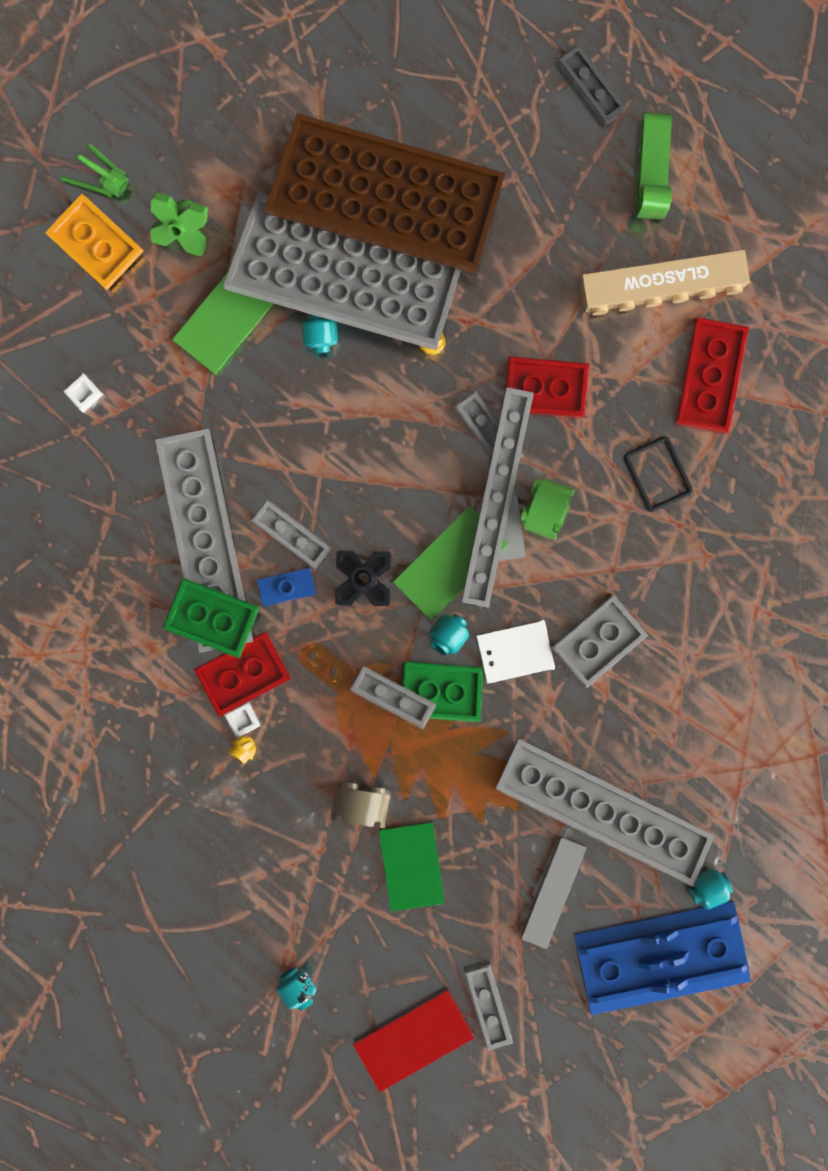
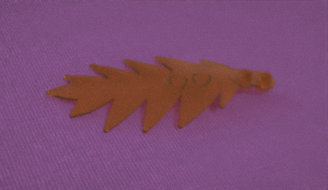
(444, 754)

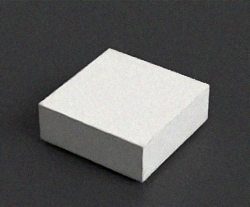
(83, 392)
(242, 719)

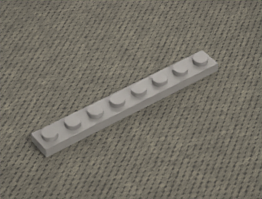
(497, 497)

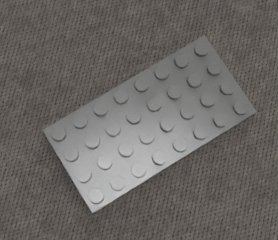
(341, 278)

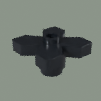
(352, 567)

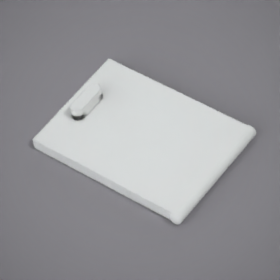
(515, 652)

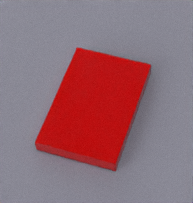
(556, 385)
(236, 680)

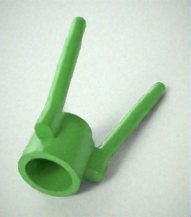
(113, 180)

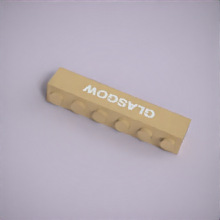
(664, 281)

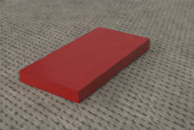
(711, 375)
(413, 1040)

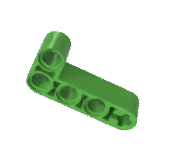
(652, 191)

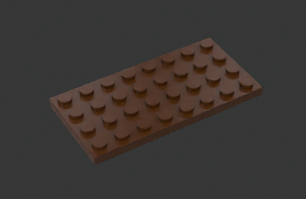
(385, 193)

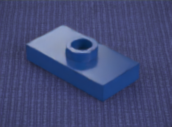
(286, 587)

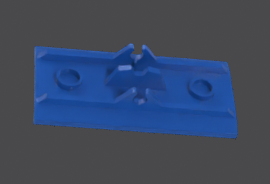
(662, 957)

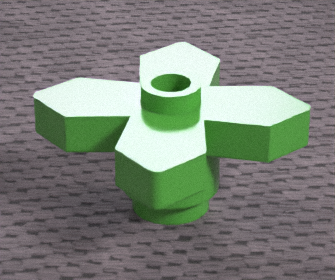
(179, 222)

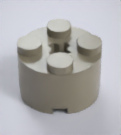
(360, 806)

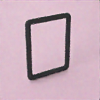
(678, 464)

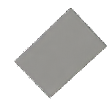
(599, 641)

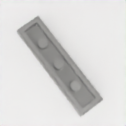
(553, 892)

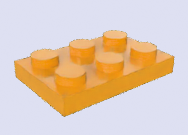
(94, 241)

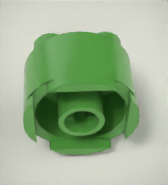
(547, 508)

